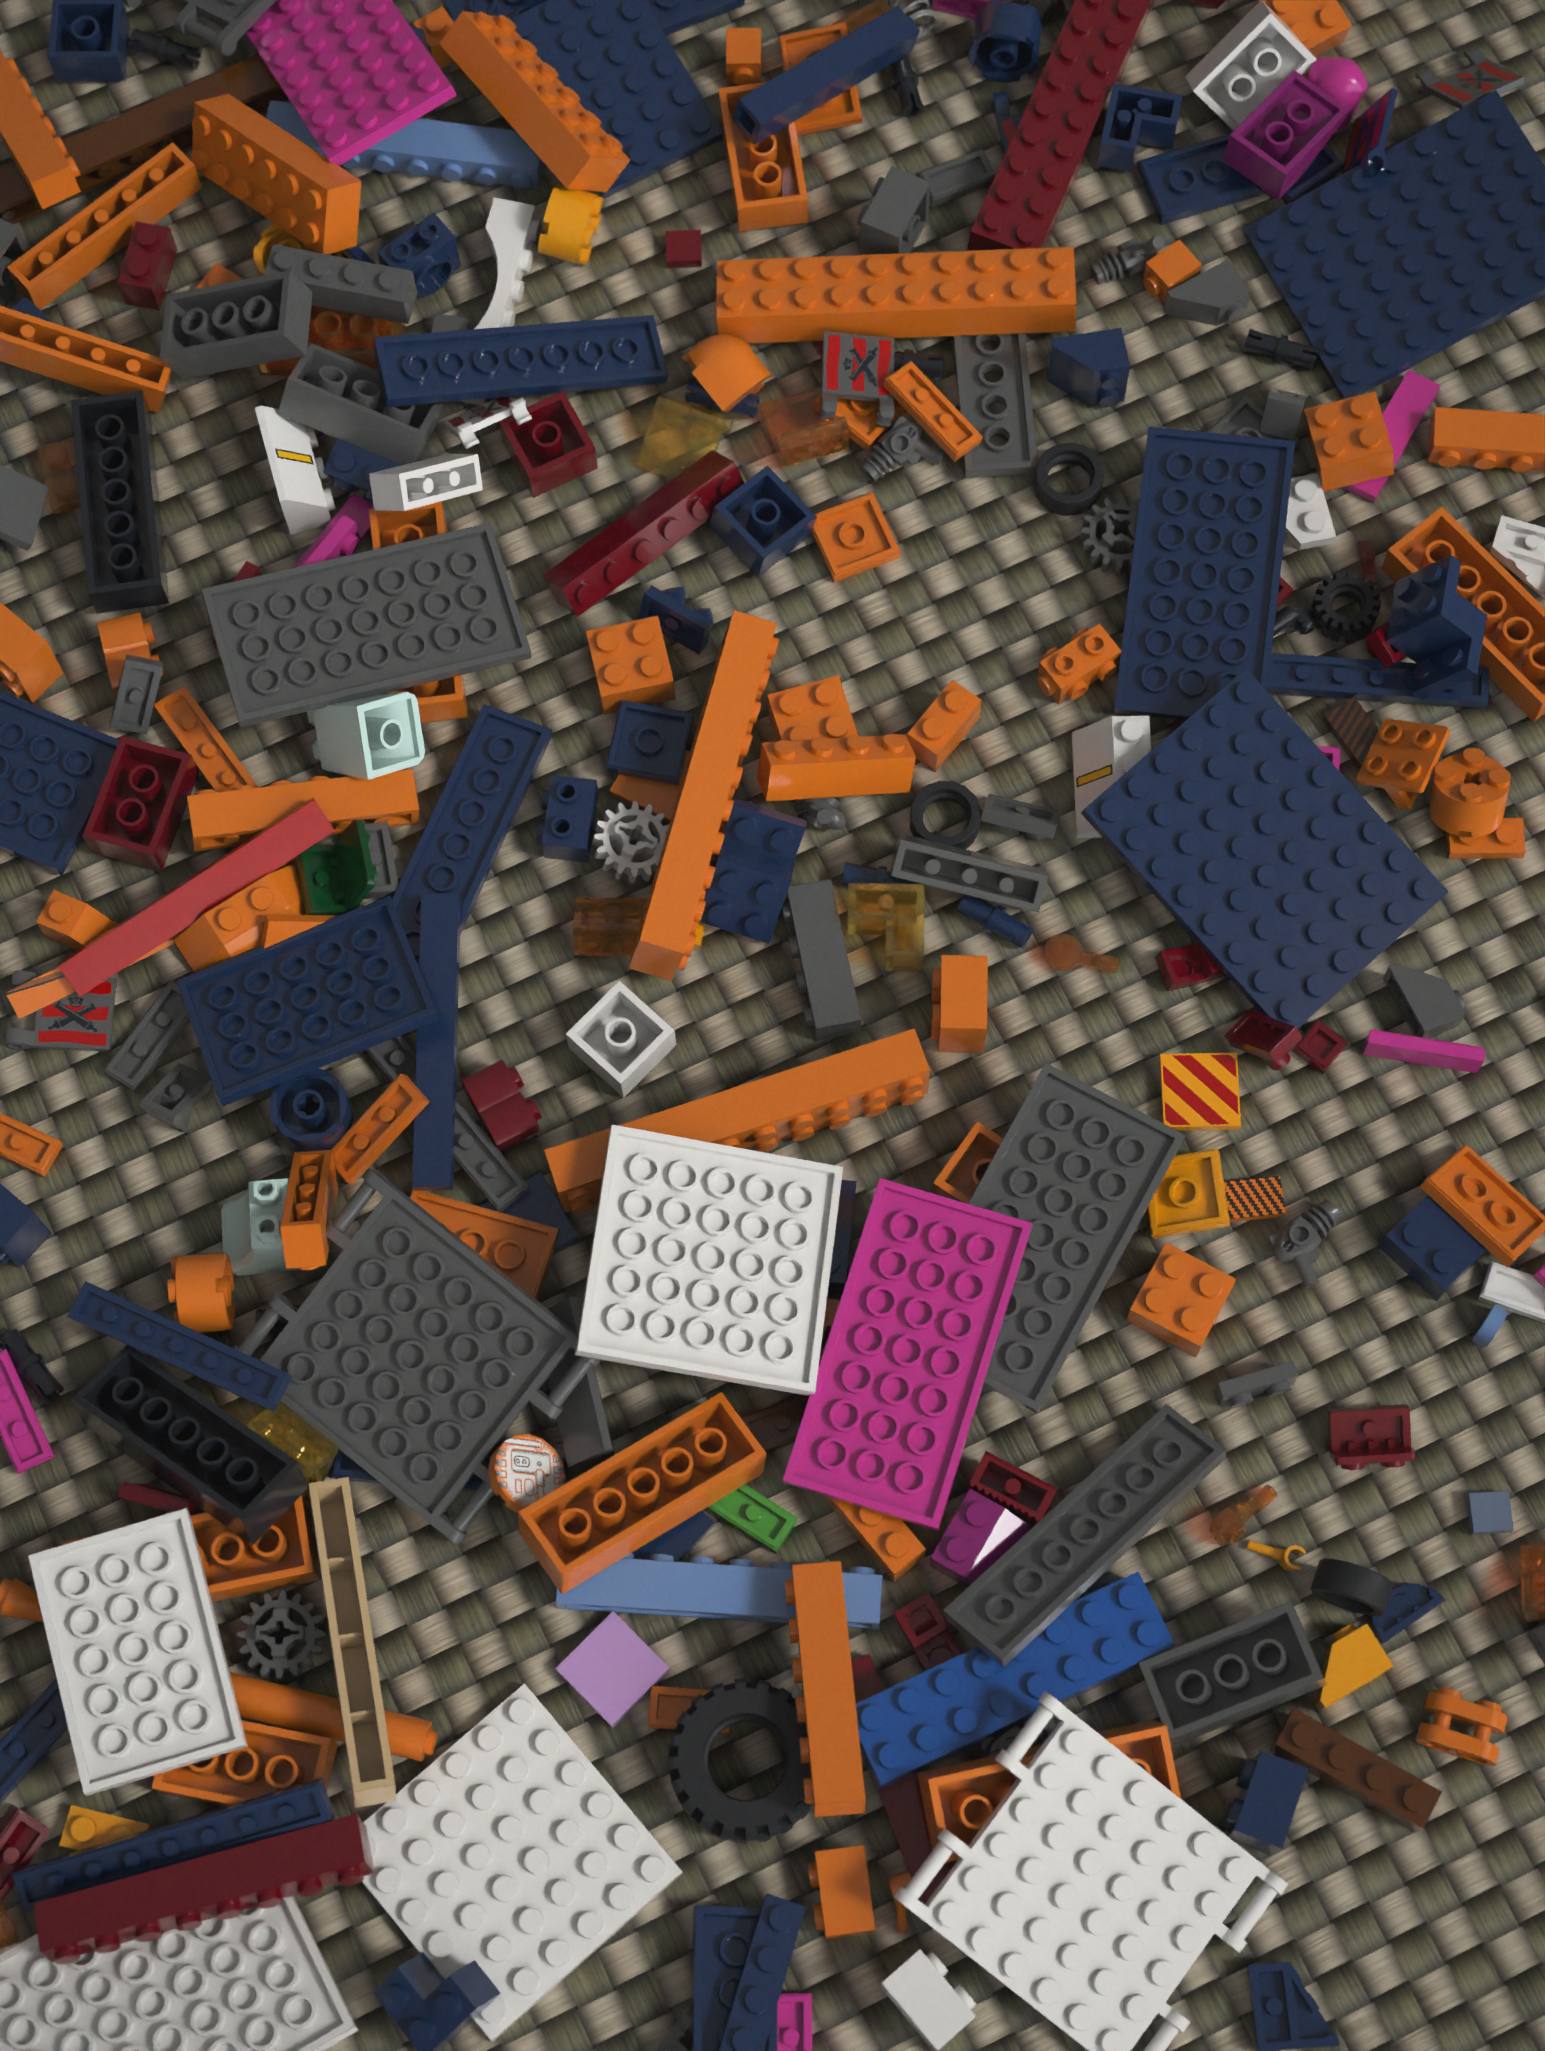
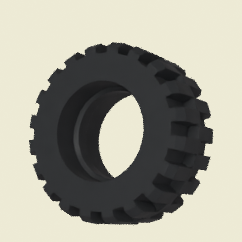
(689, 1754)

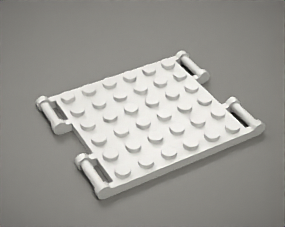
(1090, 1887)

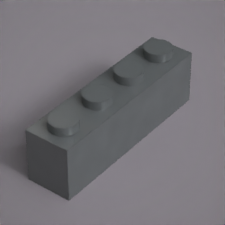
(349, 283)
(969, 872)
(823, 960)

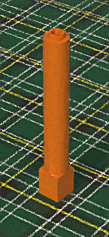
(322, 1717)

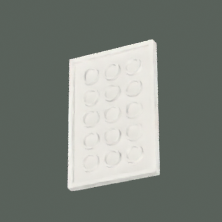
(137, 1651)

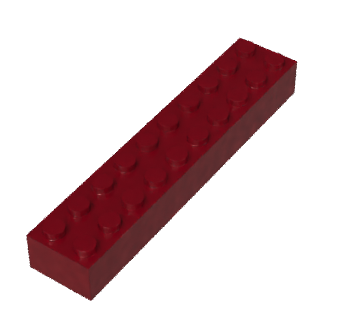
(1058, 125)

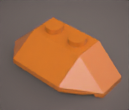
(239, 921)

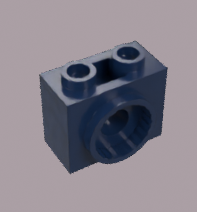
(426, 250)

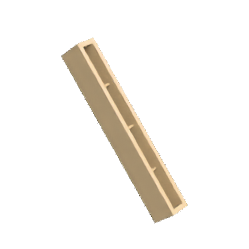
(352, 1643)

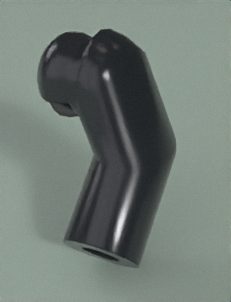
(1294, 617)

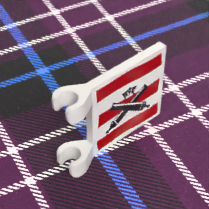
(467, 423)

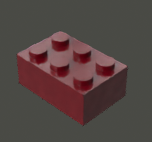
(141, 803)

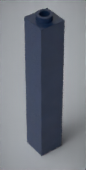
(825, 75)

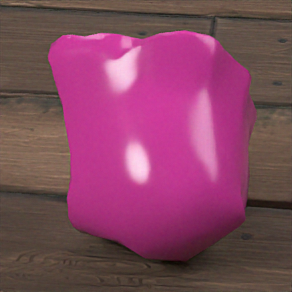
(1341, 80)

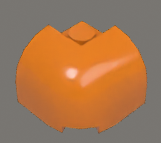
(727, 369)

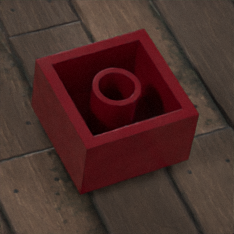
(550, 446)

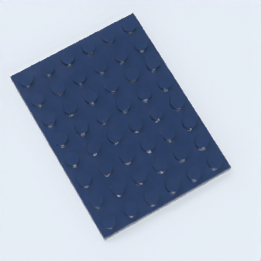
(1416, 255)
(1264, 852)

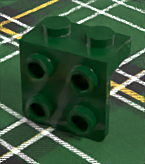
(337, 875)

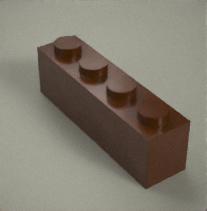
(1356, 1771)

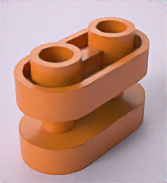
(1483, 1716)

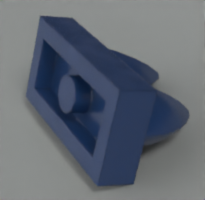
(677, 620)

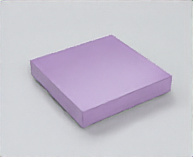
(612, 1669)

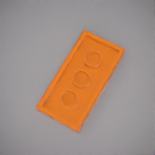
(509, 1243)

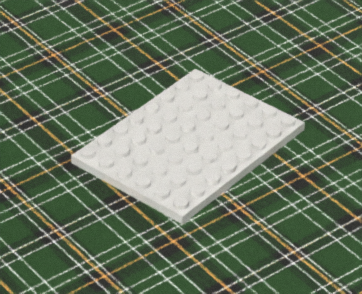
(207, 1988)

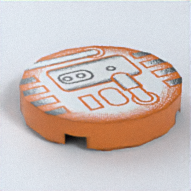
(525, 1470)

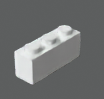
(425, 482)

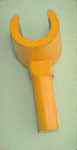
(1278, 1554)

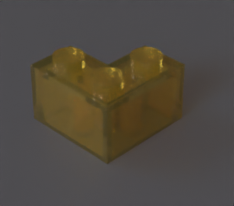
(891, 912)

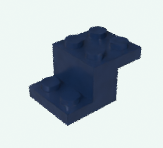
(1436, 628)
(753, 870)

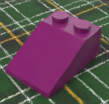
(1284, 134)
(976, 1538)

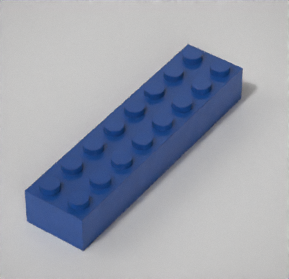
(978, 1698)

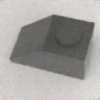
(1210, 297)
(1425, 1000)

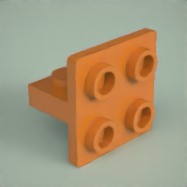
(1403, 759)

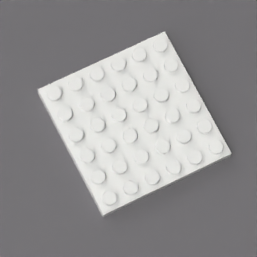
(710, 1261)
(513, 1858)

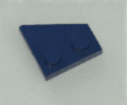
(1284, 2010)

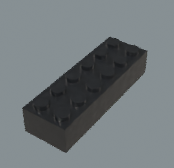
(119, 502)
(190, 1444)

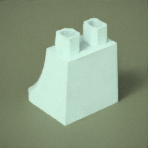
(369, 735)
(253, 1228)

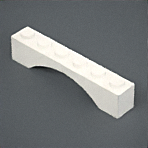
(510, 235)

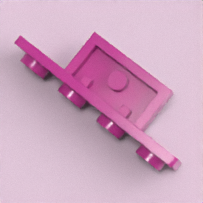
(341, 534)

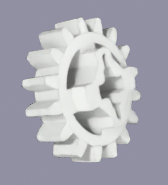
(618, 834)

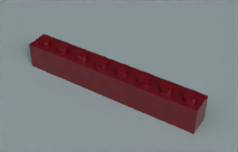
(203, 1889)

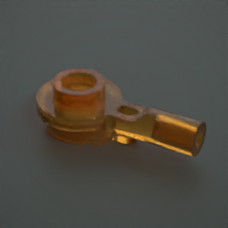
(1065, 953)
(1230, 1523)

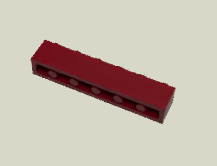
(643, 533)

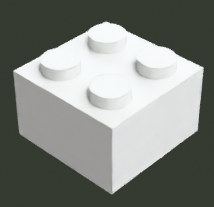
(621, 1039)
(928, 1999)

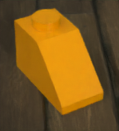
(1350, 1664)

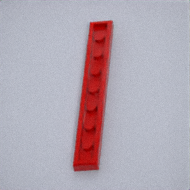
(195, 897)

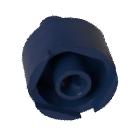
(1005, 41)
(293, 1102)

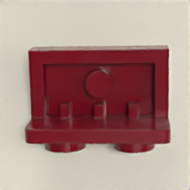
(1370, 1436)

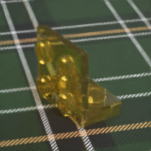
(680, 436)
(297, 1440)

